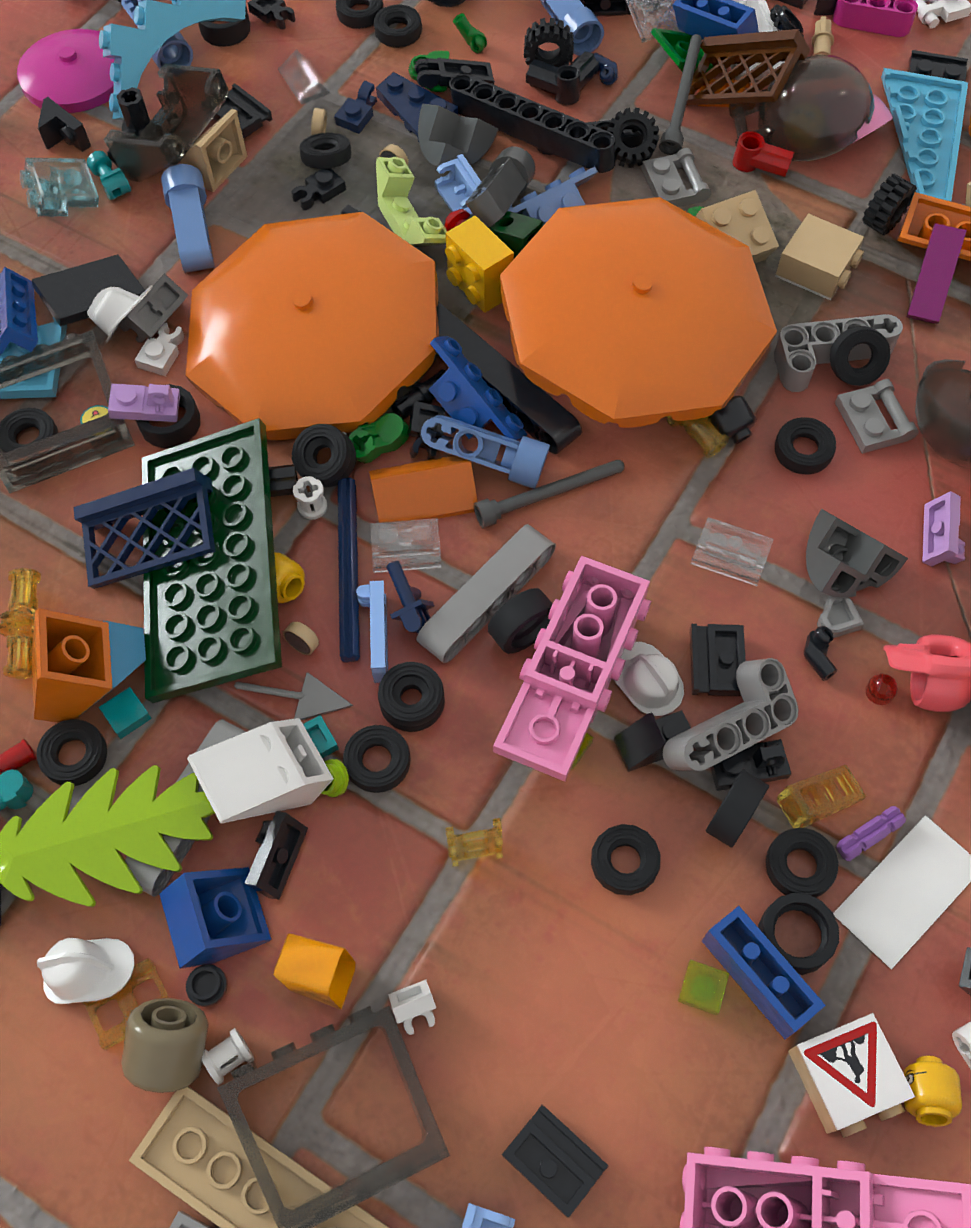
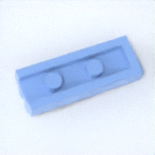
(375, 598)

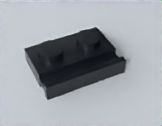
(938, 65)
(249, 110)
(715, 658)
(555, 1161)

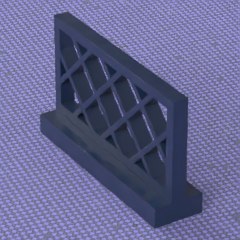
(146, 501)

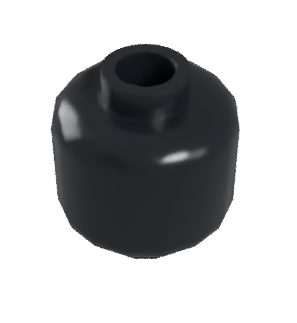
(734, 419)

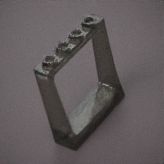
(70, 447)
(368, 1182)

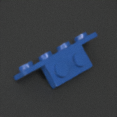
(468, 396)

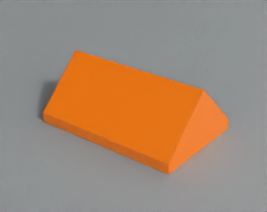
(928, 210)
(424, 489)

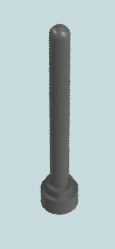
(672, 138)
(489, 511)

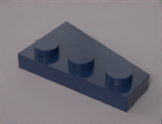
(406, 99)

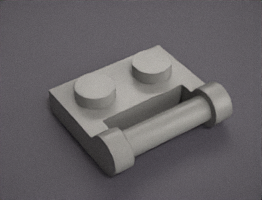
(666, 182)
(868, 422)

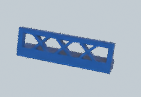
(17, 311)

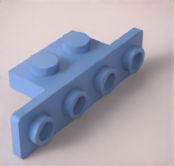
(555, 197)

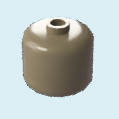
(164, 1045)

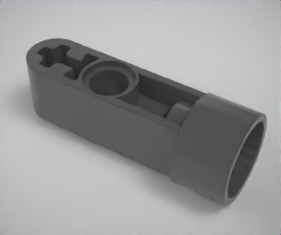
(505, 181)

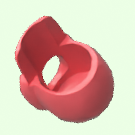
(938, 671)

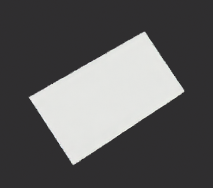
(907, 892)

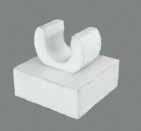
(412, 1002)

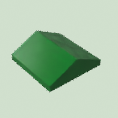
(676, 46)

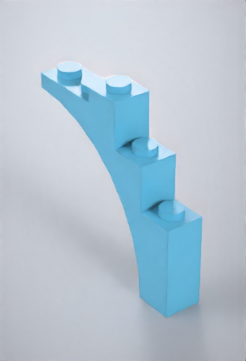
(156, 23)

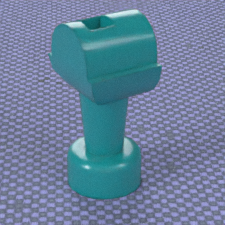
(114, 180)
(14, 790)

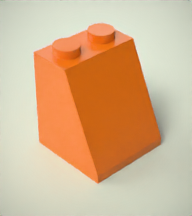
(68, 664)

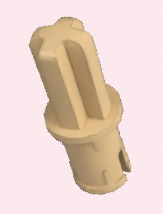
(823, 37)

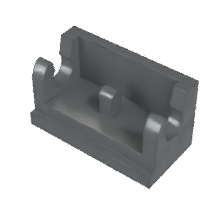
(154, 309)

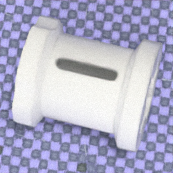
(306, 498)
(226, 1056)

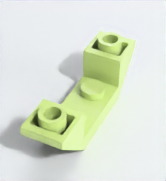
(393, 187)

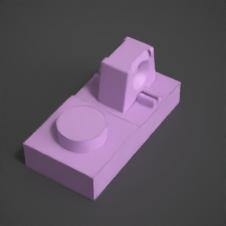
(143, 402)
(942, 531)

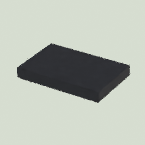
(72, 290)

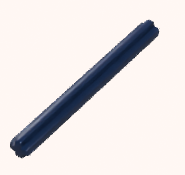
(348, 571)

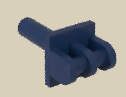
(415, 610)

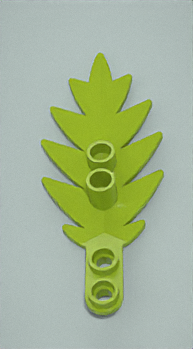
(95, 833)

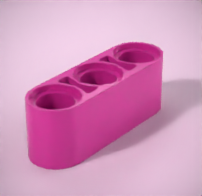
(876, 16)

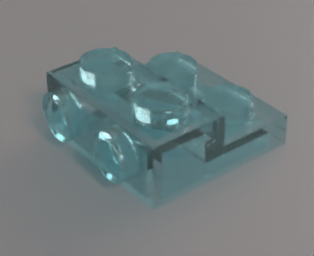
(57, 185)

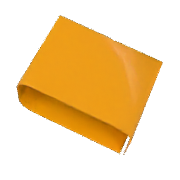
(315, 969)

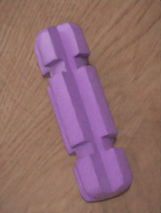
(870, 833)

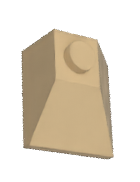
(218, 151)

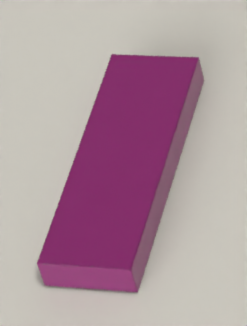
(936, 273)

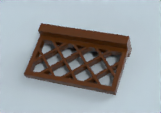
(745, 51)

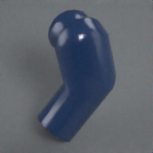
(608, 69)

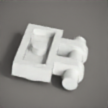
(947, 9)

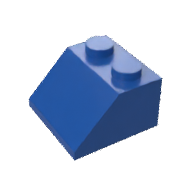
(213, 916)

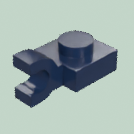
(357, 113)

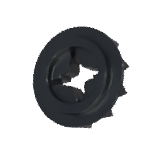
(785, 19)

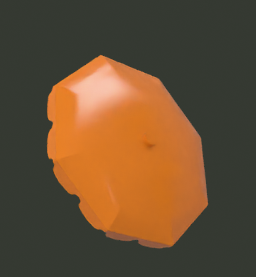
(636, 312)
(313, 324)

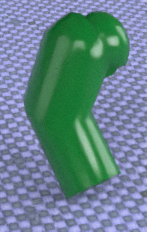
(472, 36)

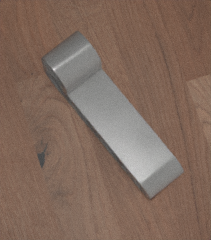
(810, 343)
(766, 710)

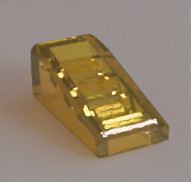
(800, 807)

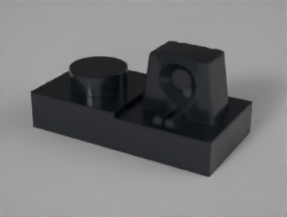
(763, 760)
(279, 847)

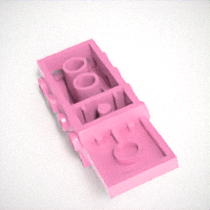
(573, 666)
(802, 1195)

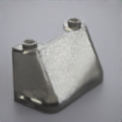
(188, 105)

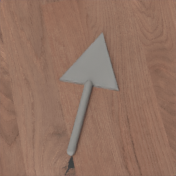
(313, 699)

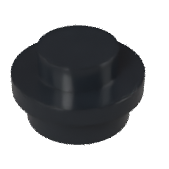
(206, 985)

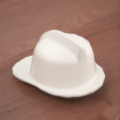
(112, 306)
(650, 680)
(86, 969)

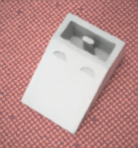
(261, 771)

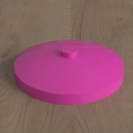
(67, 70)

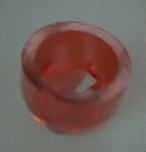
(873, 687)

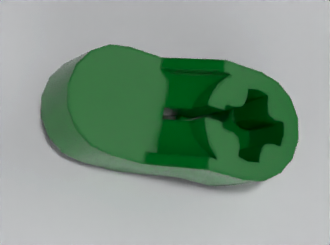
(379, 437)

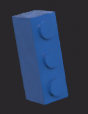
(714, 17)
(762, 972)

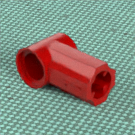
(754, 153)

